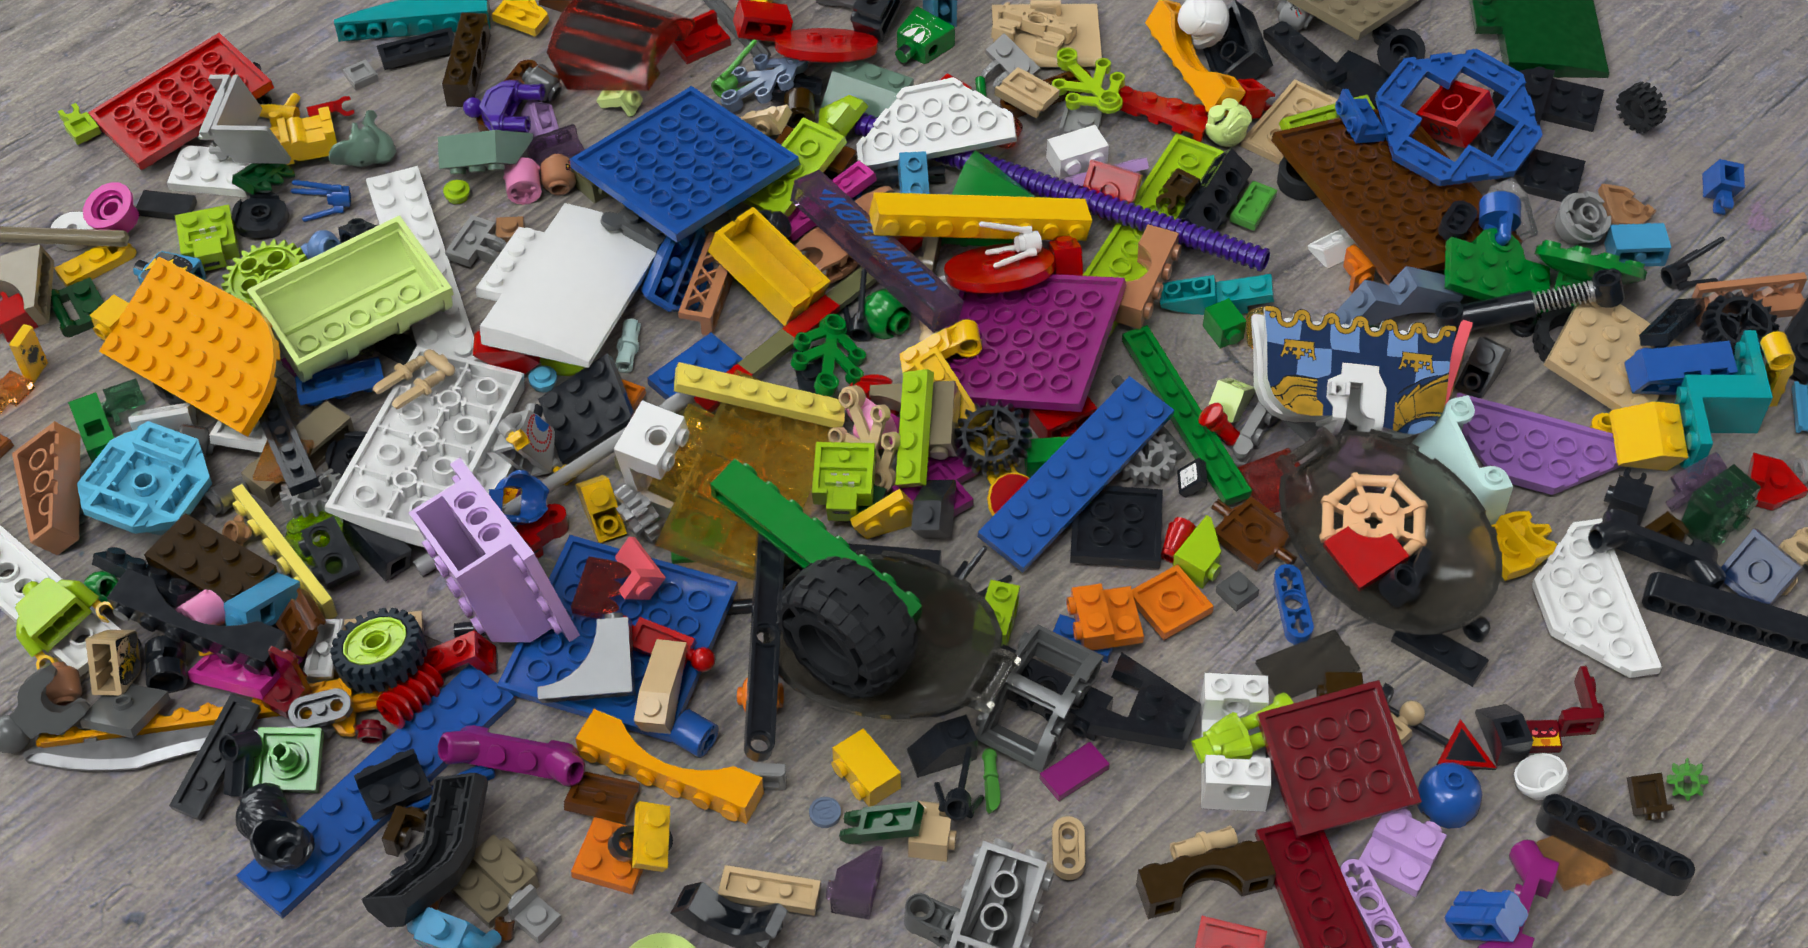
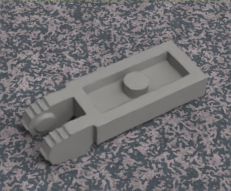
(1251, 435)

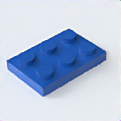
(706, 353)
(339, 381)

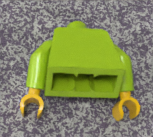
(52, 612)

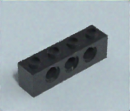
(1217, 191)
(1058, 681)

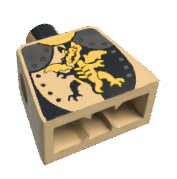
(113, 661)

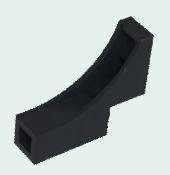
(383, 553)

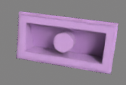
(541, 117)

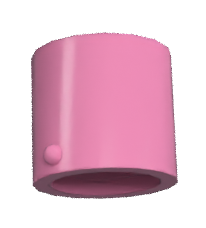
(523, 181)
(204, 608)

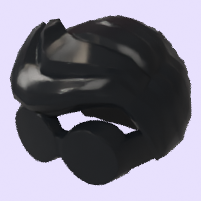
(259, 804)
(281, 844)

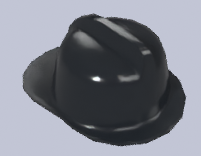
(1400, 45)

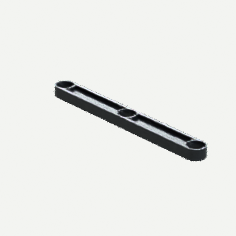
(763, 657)

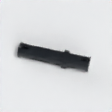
(890, 176)

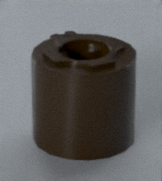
(801, 103)

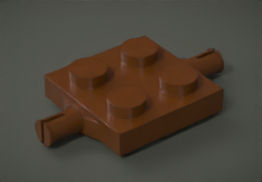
(1253, 533)

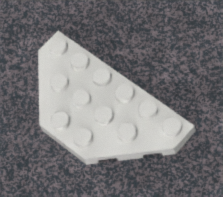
(936, 119)
(1592, 605)

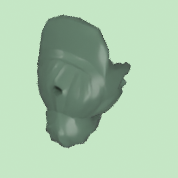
(364, 145)

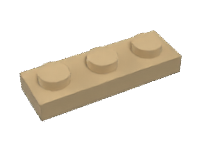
(768, 888)

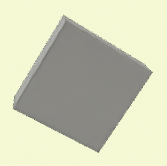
(360, 74)
(773, 775)

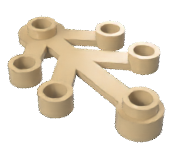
(854, 404)

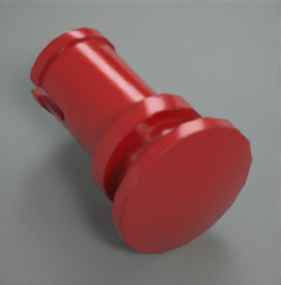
(1217, 421)

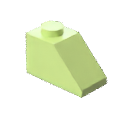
(1233, 397)

